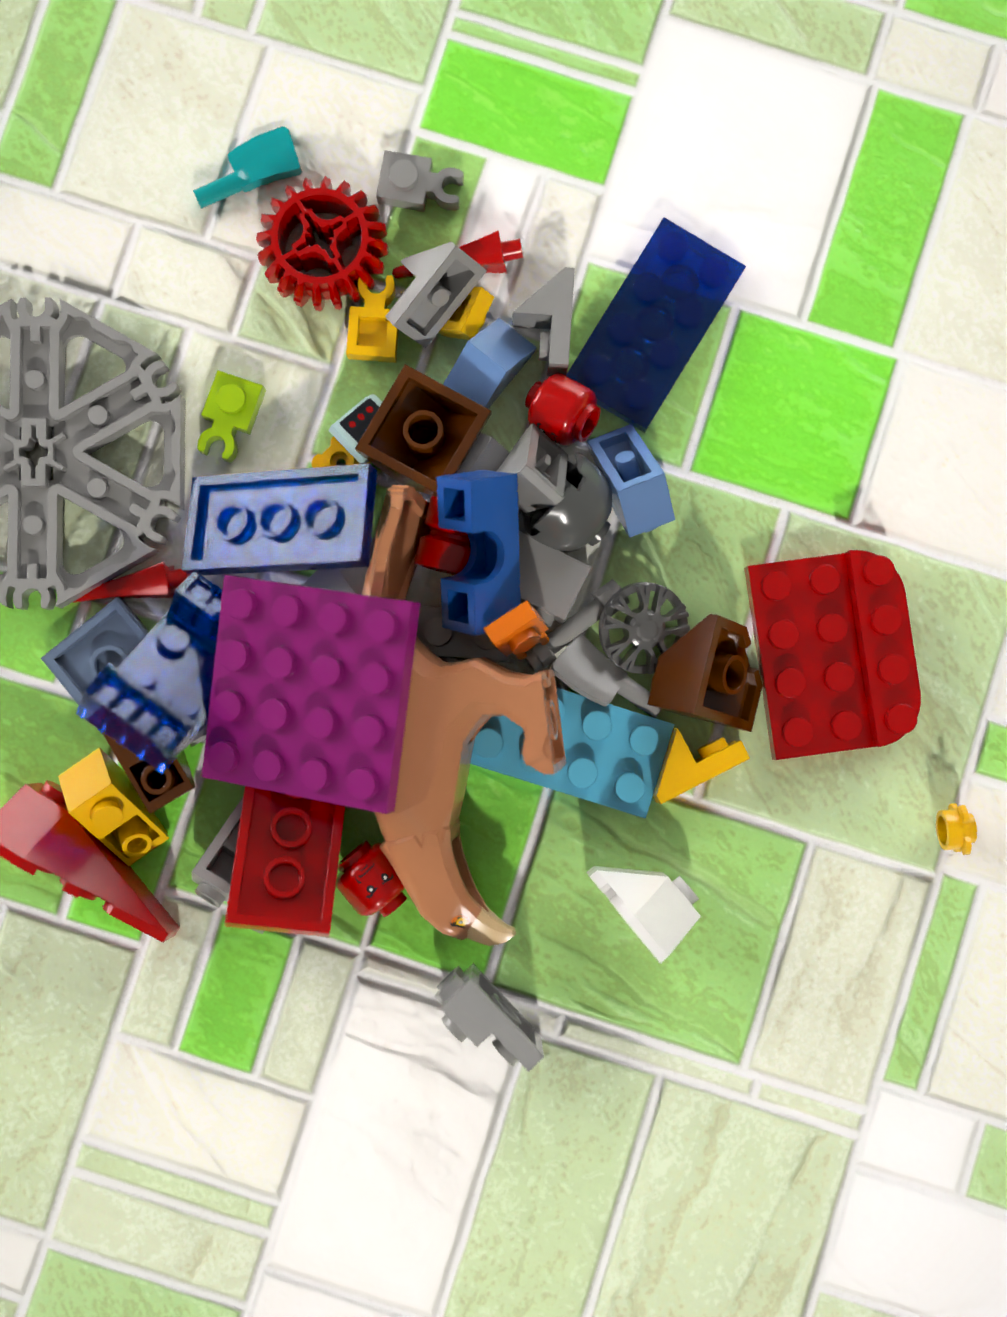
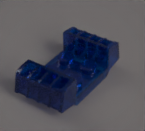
(164, 685)

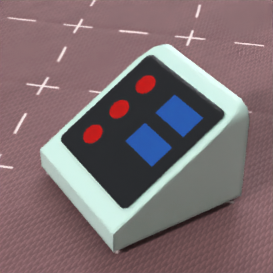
(353, 424)

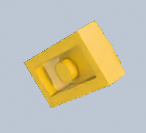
(682, 772)

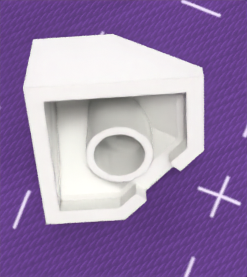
(650, 904)

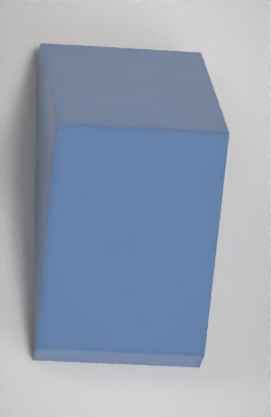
(489, 363)

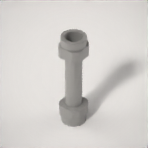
(543, 655)

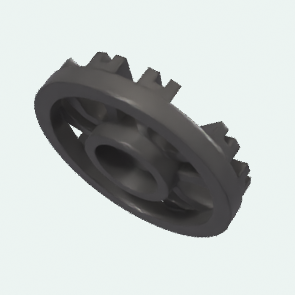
(641, 626)

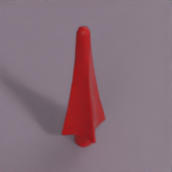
(487, 251)
(151, 582)

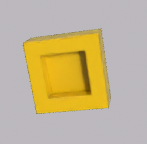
(469, 315)

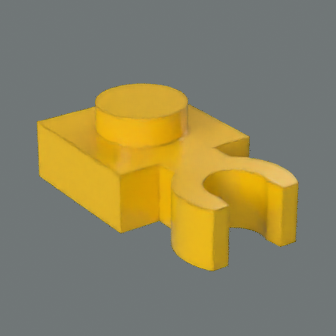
(369, 331)

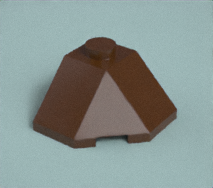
(709, 675)

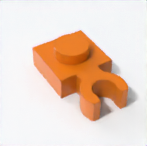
(518, 631)

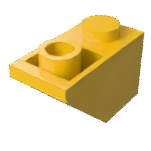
(110, 807)

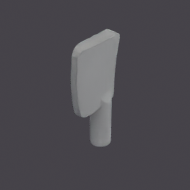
(597, 677)

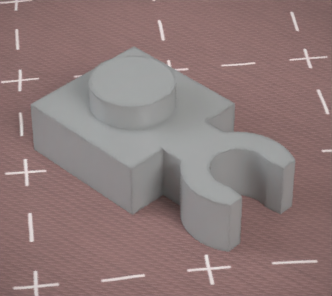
(409, 181)

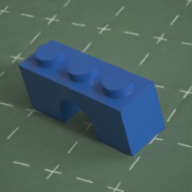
(487, 510)

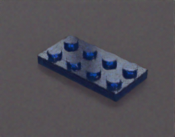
(655, 323)
(281, 520)

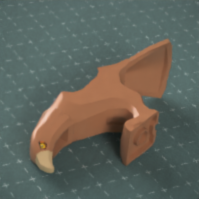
(442, 719)

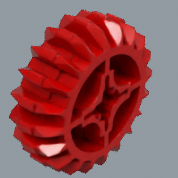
(336, 232)

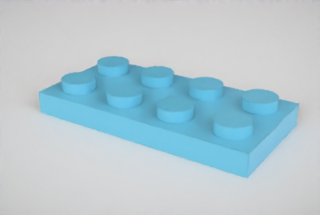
(608, 753)

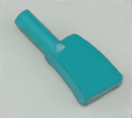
(254, 163)

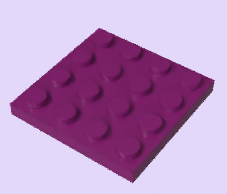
(310, 692)

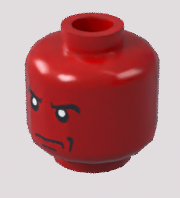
(563, 409)
(370, 881)

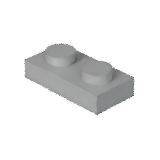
(451, 643)

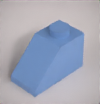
(636, 480)

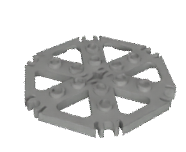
(79, 430)

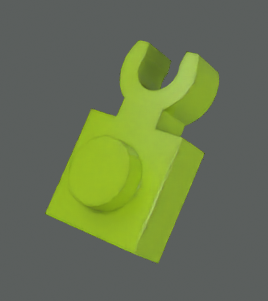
(232, 408)

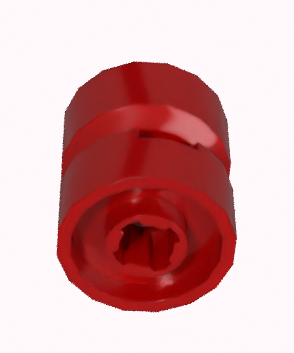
(443, 548)

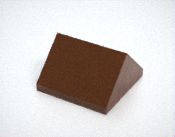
(422, 431)

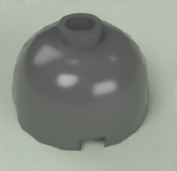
(577, 517)

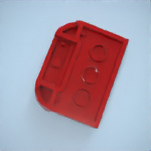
(833, 653)

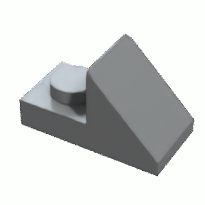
(441, 284)
(550, 310)

